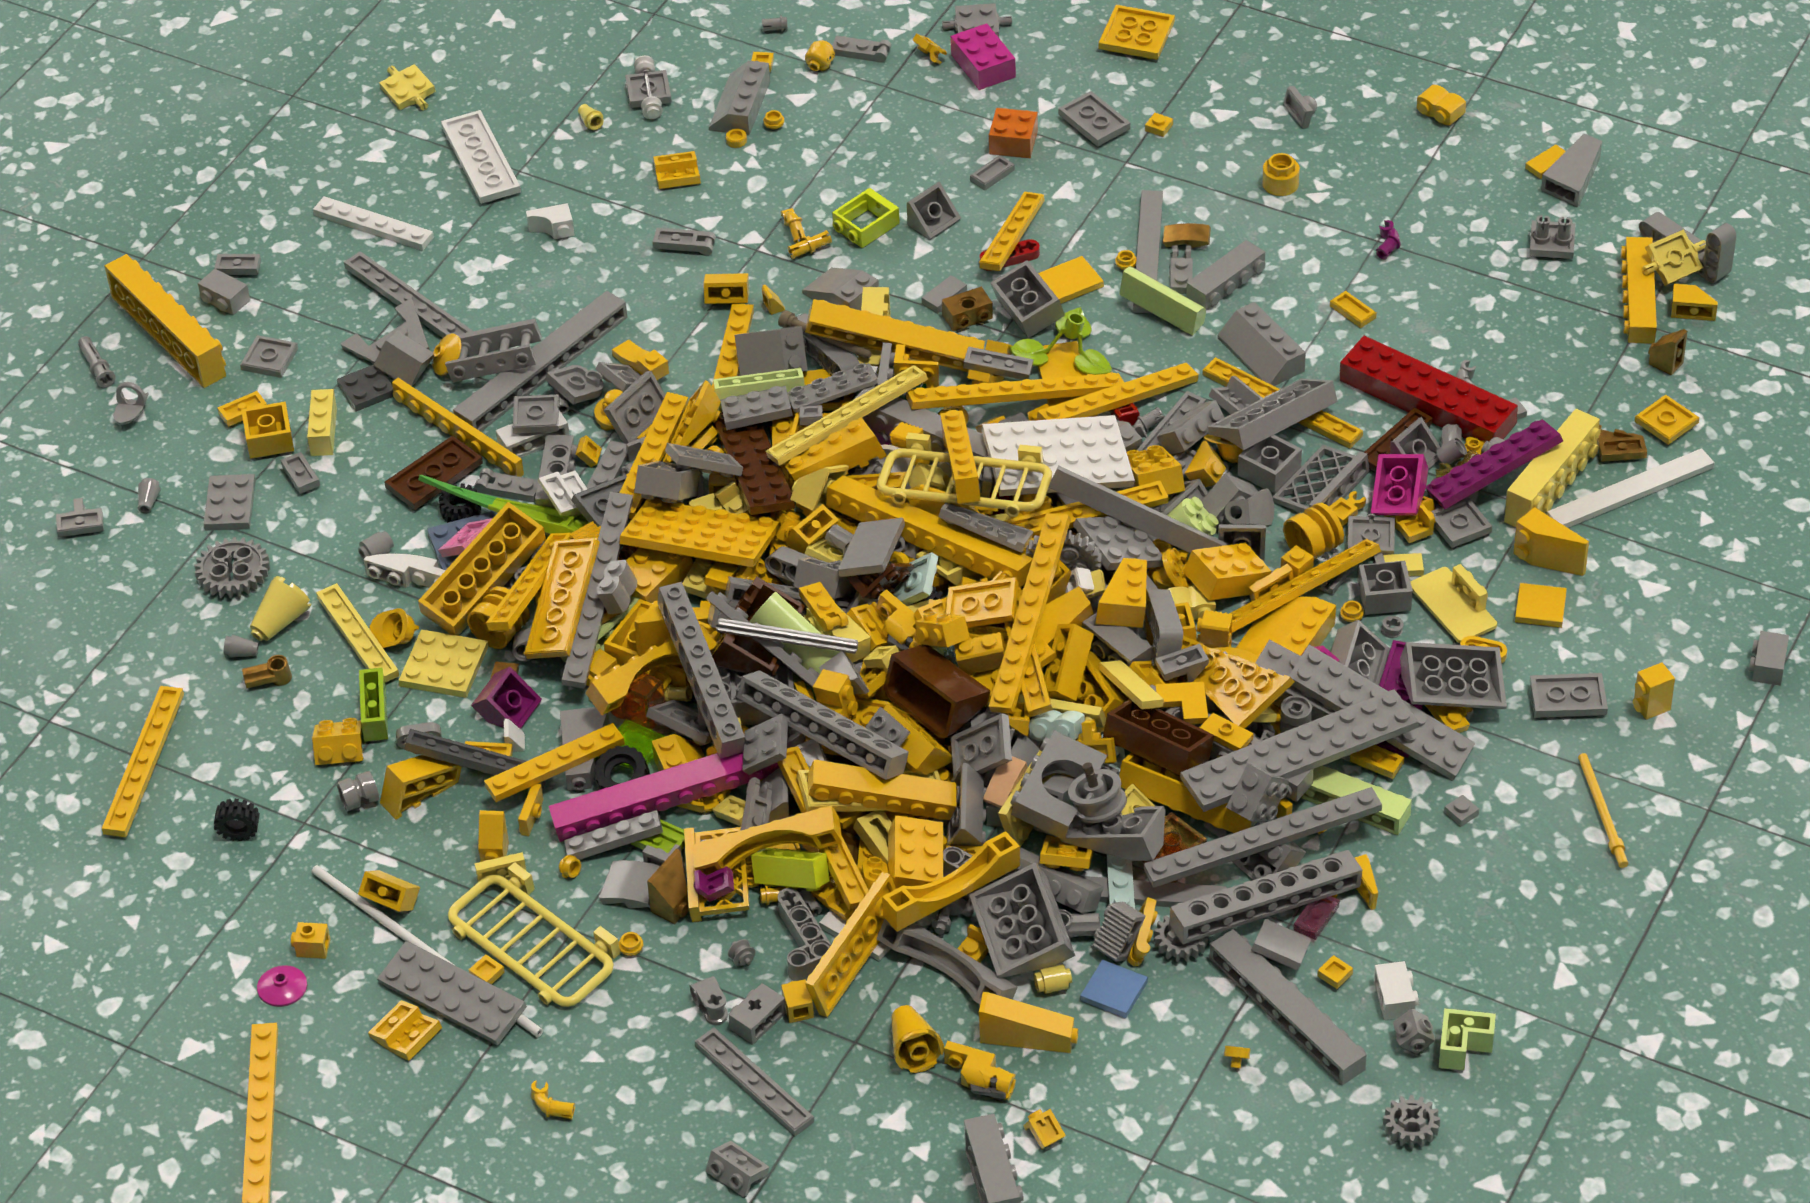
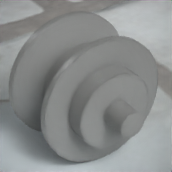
(741, 952)

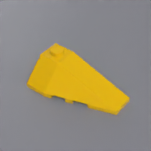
(698, 414)

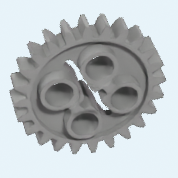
(1075, 552)
(215, 566)

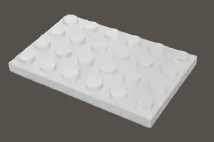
(1082, 445)

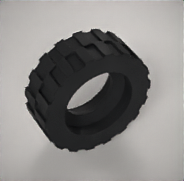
(616, 757)

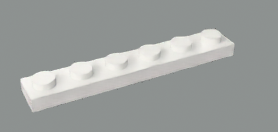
(373, 223)

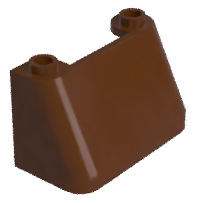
(742, 652)

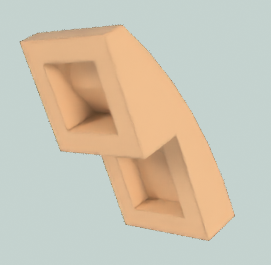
(1004, 781)

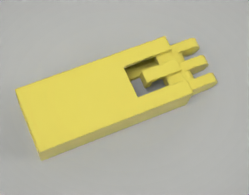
(873, 831)

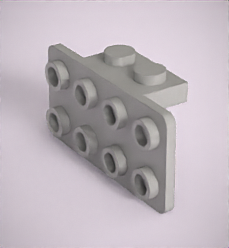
(833, 388)

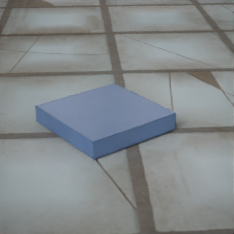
(1114, 988)

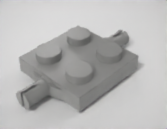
(975, 15)

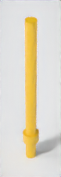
(1615, 843)

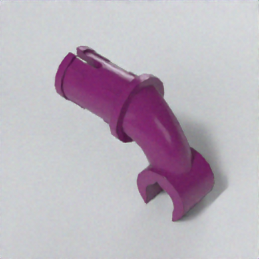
(1392, 240)

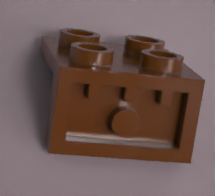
(872, 585)

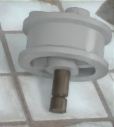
(1097, 795)

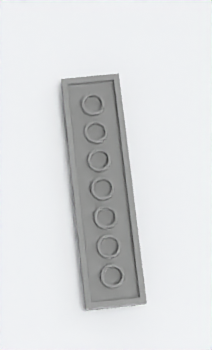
(1342, 687)

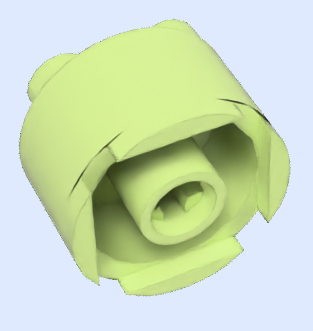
(1195, 515)

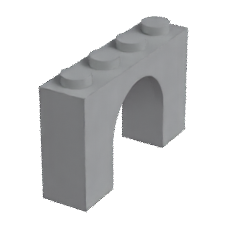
(1034, 803)

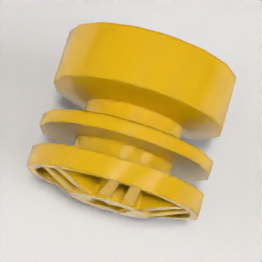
(1314, 530)
(481, 613)

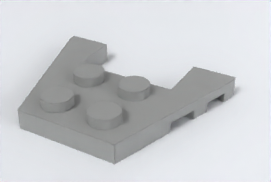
(411, 328)

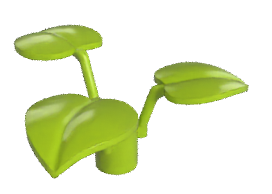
(1074, 326)

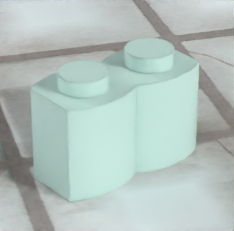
(1065, 723)

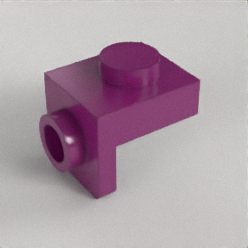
(715, 884)

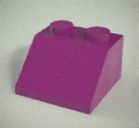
(506, 698)

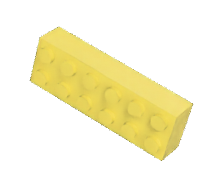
(1555, 469)

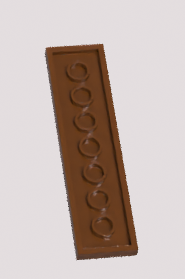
(761, 479)

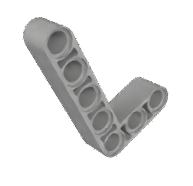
(1718, 251)

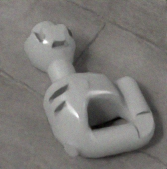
(942, 921)

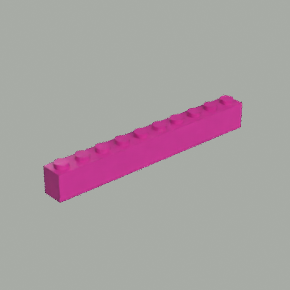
(651, 793)

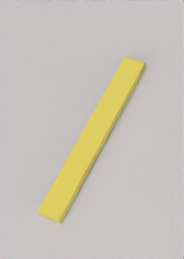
(844, 415)

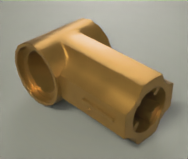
(274, 671)

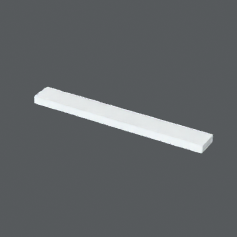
(1632, 488)

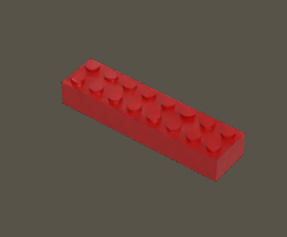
(1414, 384)

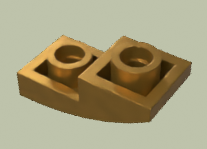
(1187, 233)

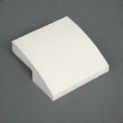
(561, 490)

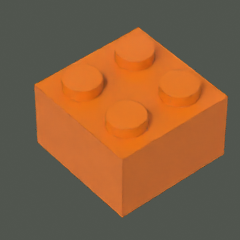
(1013, 132)

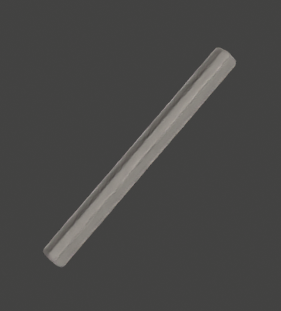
(787, 635)

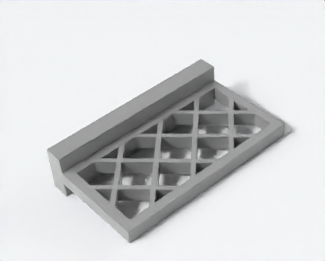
(1347, 478)

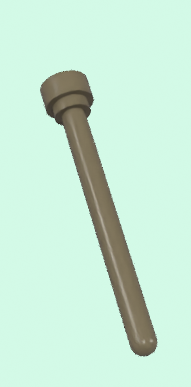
(788, 319)

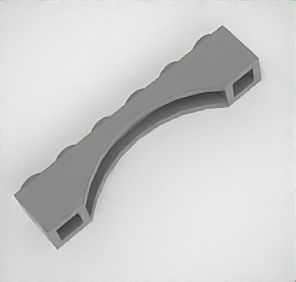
(931, 949)

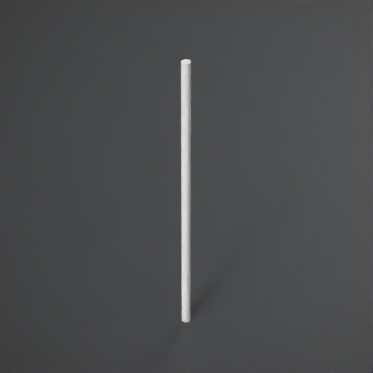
(398, 930)

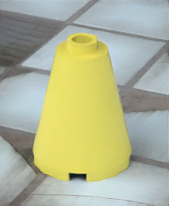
(278, 609)

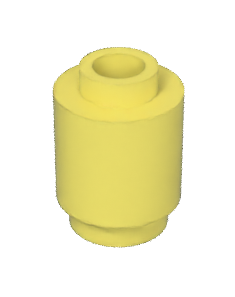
(1052, 979)

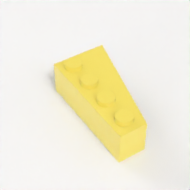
(877, 302)

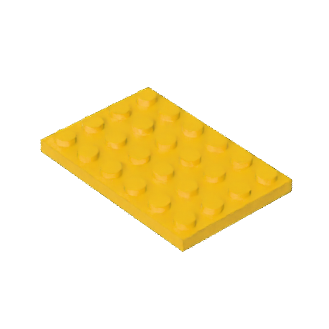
(700, 532)

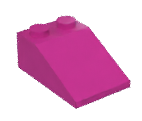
(1399, 484)

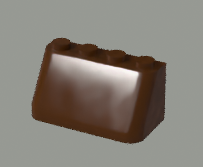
(933, 690)

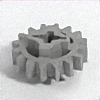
(1173, 945)
(1411, 1121)

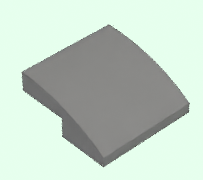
(628, 883)

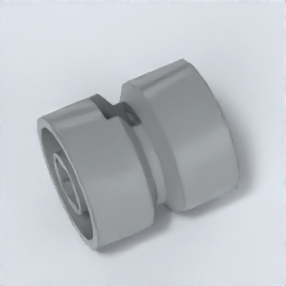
(1295, 712)
(357, 791)

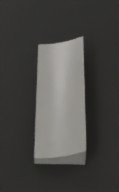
(1275, 412)

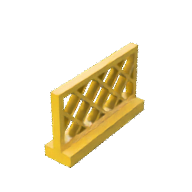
(697, 902)

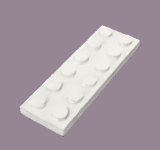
(480, 156)

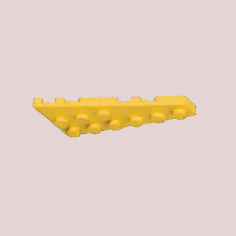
(1239, 685)

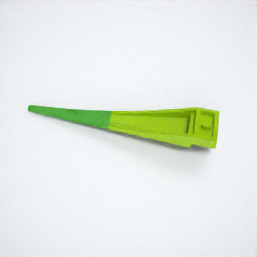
(544, 515)

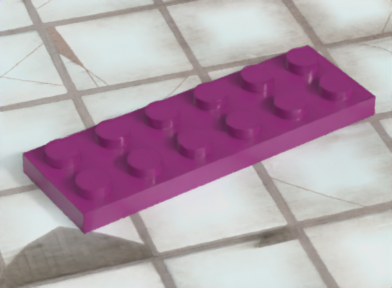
(1493, 463)

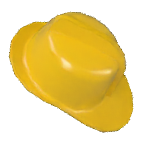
(1227, 449)
(393, 627)

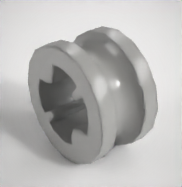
(1392, 632)

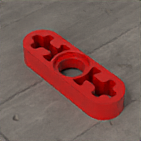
(1028, 250)

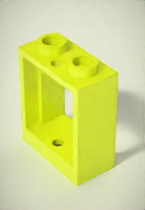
(875, 203)

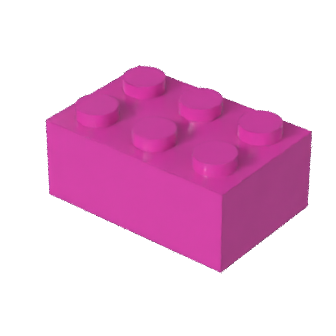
(983, 56)

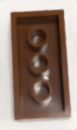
(1158, 737)

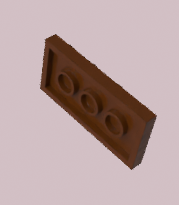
(444, 463)

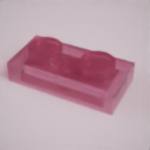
(1316, 917)

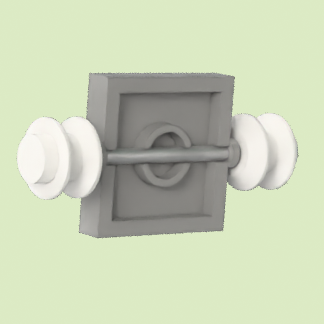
(648, 88)

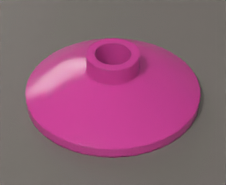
(283, 993)

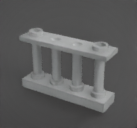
(495, 339)

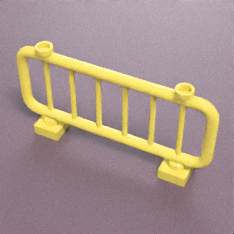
(919, 447)
(520, 886)

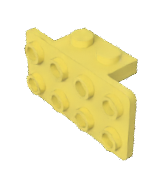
(1455, 601)

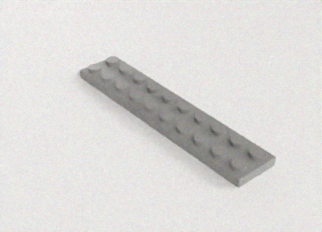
(1303, 747)

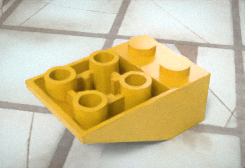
(1156, 465)

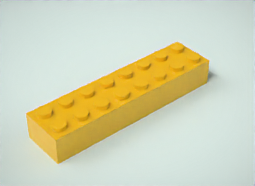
(166, 320)

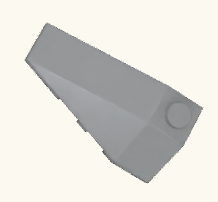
(1128, 836)

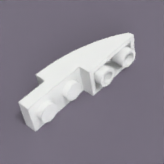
(403, 569)

